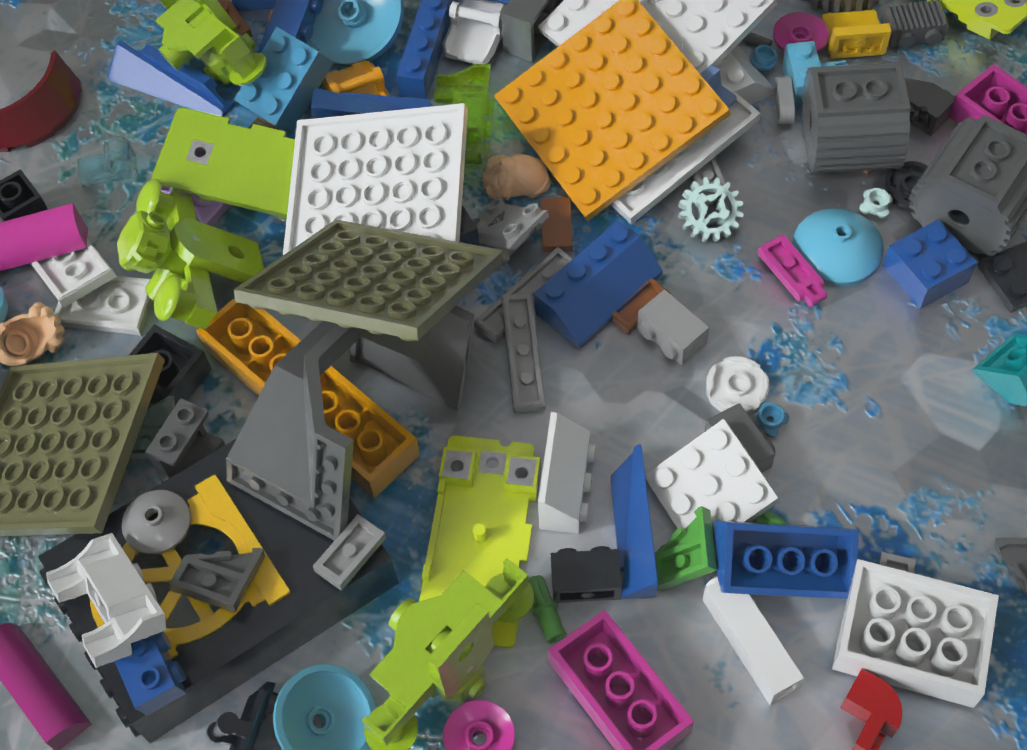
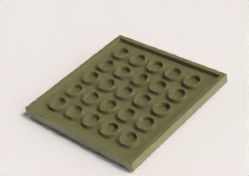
(371, 279)
(69, 440)

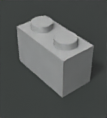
(672, 327)

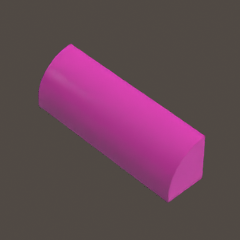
(41, 236)
(38, 689)

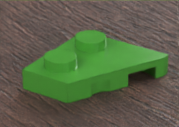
(687, 553)

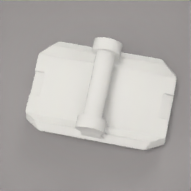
(473, 31)

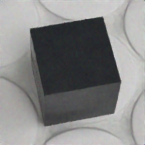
(19, 197)

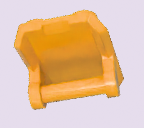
(359, 78)

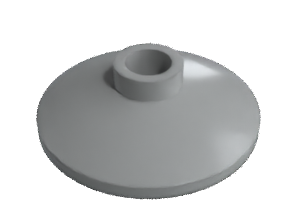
(164, 531)

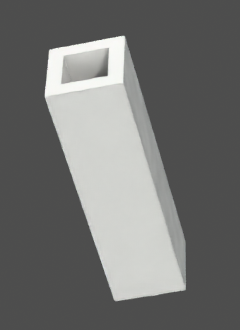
(753, 642)

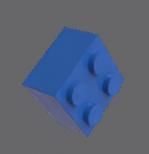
(929, 264)

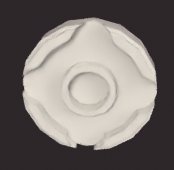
(736, 382)

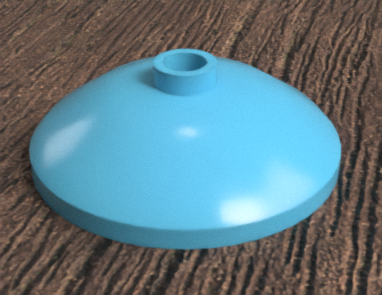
(839, 258)
(335, 698)

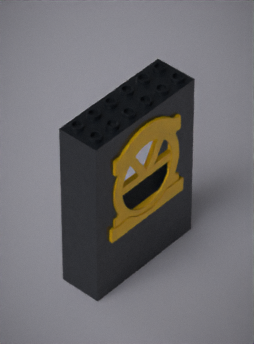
(276, 616)

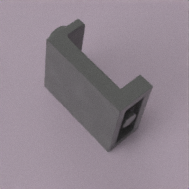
(182, 440)

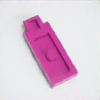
(793, 270)

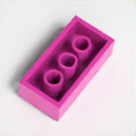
(995, 96)
(619, 688)

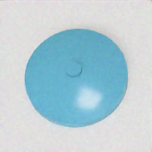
(356, 29)

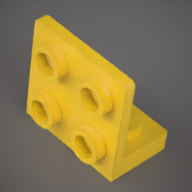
(856, 34)

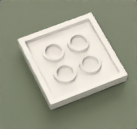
(712, 474)

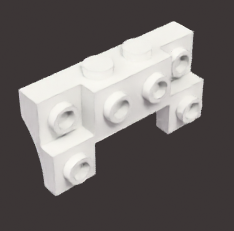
(117, 593)

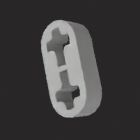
(784, 100)

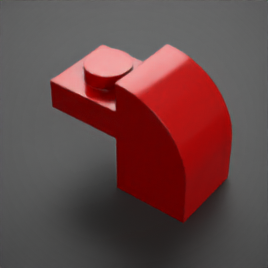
(877, 706)

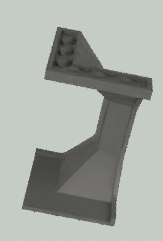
(288, 449)

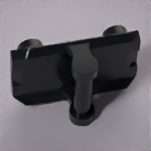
(243, 732)

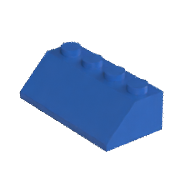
(596, 283)
(785, 559)

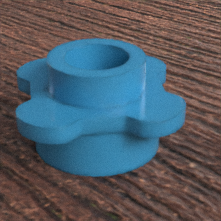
(775, 412)

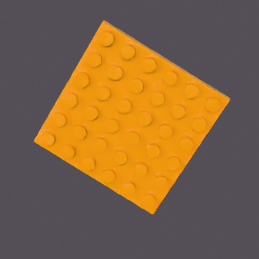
(611, 106)

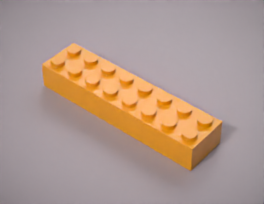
(251, 345)

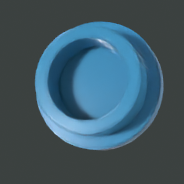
(763, 57)

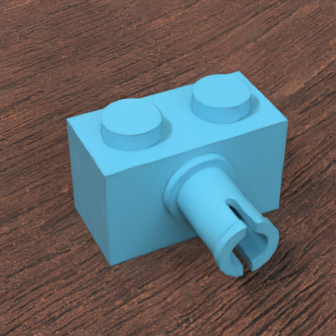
(797, 60)

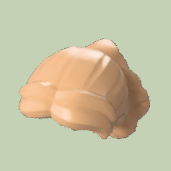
(515, 176)
(30, 335)

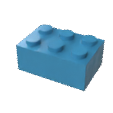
(287, 81)

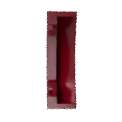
(43, 109)

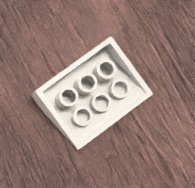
(917, 633)

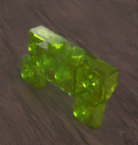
(473, 89)

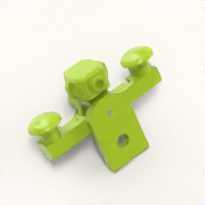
(208, 33)
(182, 255)
(442, 650)

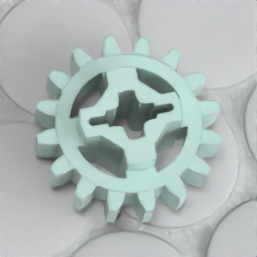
(700, 203)

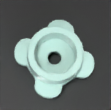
(879, 197)

